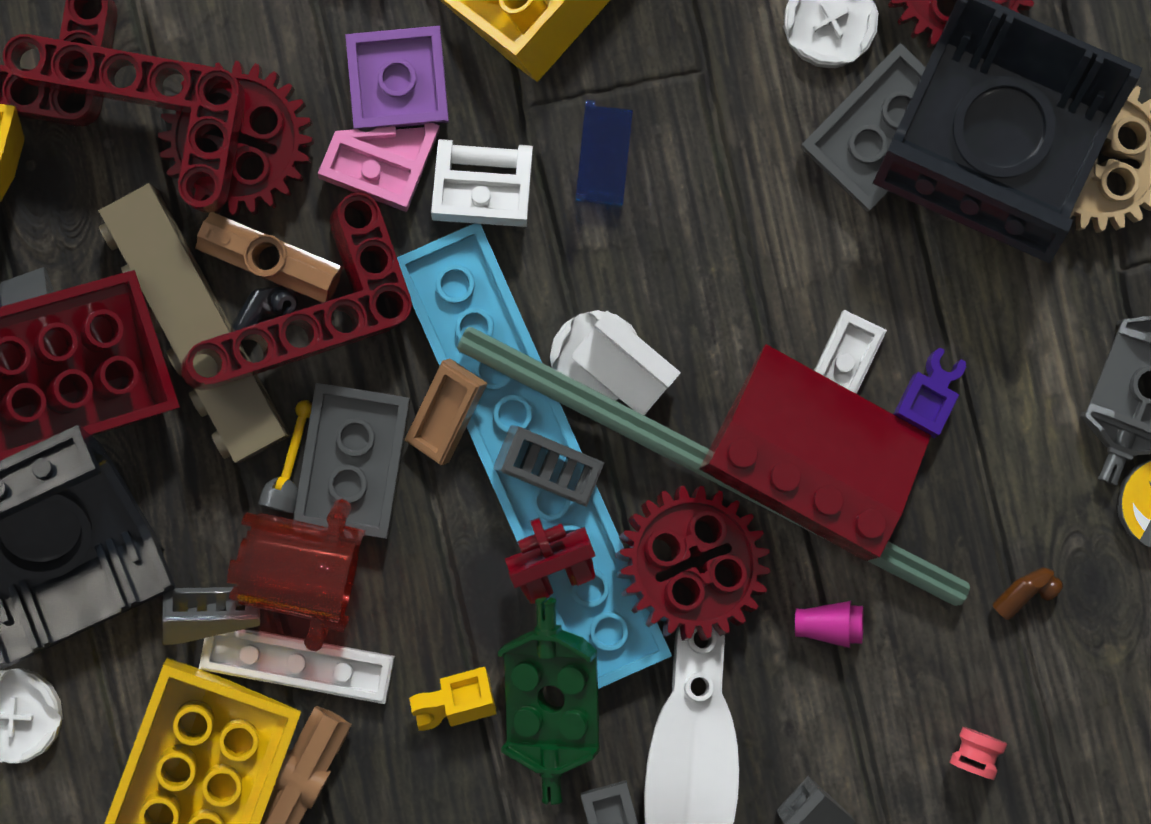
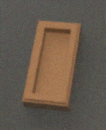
(445, 411)

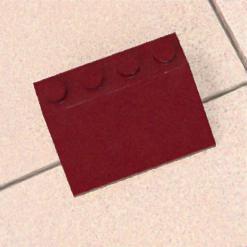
(79, 361)
(817, 454)

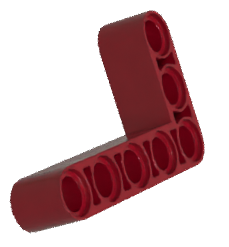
(147, 90)
(51, 103)
(317, 318)

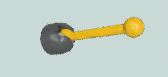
(281, 492)

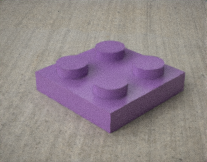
(397, 78)

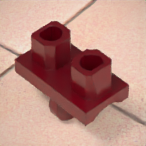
(548, 553)

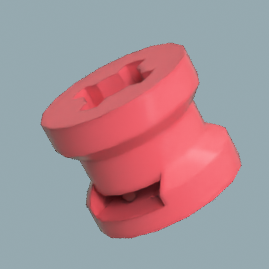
(980, 749)

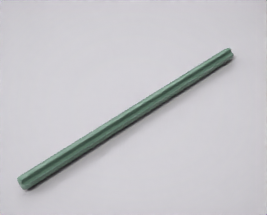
(673, 446)

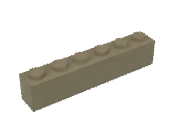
(188, 314)

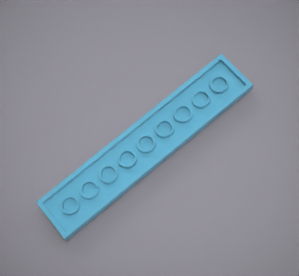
(461, 286)

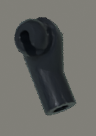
(265, 303)

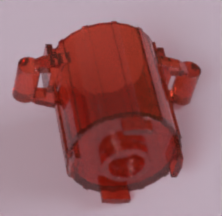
(299, 569)

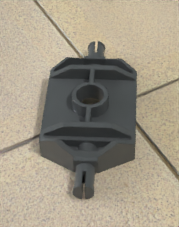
(1117, 408)

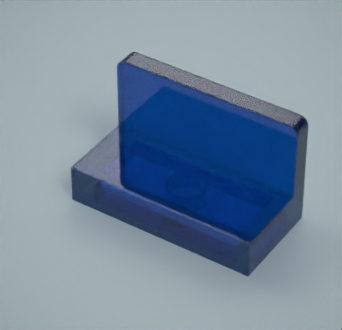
(604, 154)

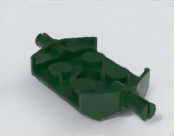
(541, 734)

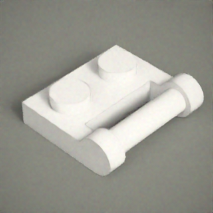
(481, 195)

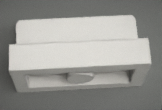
(625, 364)

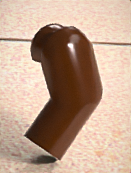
(1025, 588)

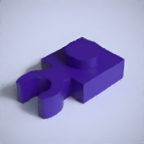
(927, 398)

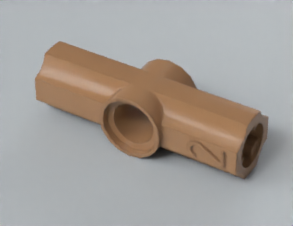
(242, 248)
(306, 767)

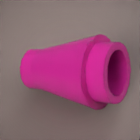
(831, 623)

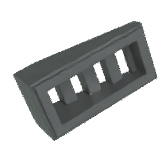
(511, 448)
(196, 614)

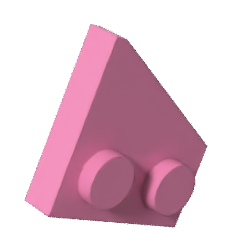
(380, 162)

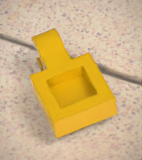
(462, 700)

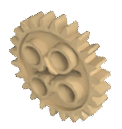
(1096, 200)

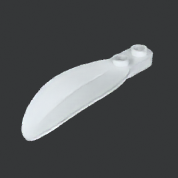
(693, 744)

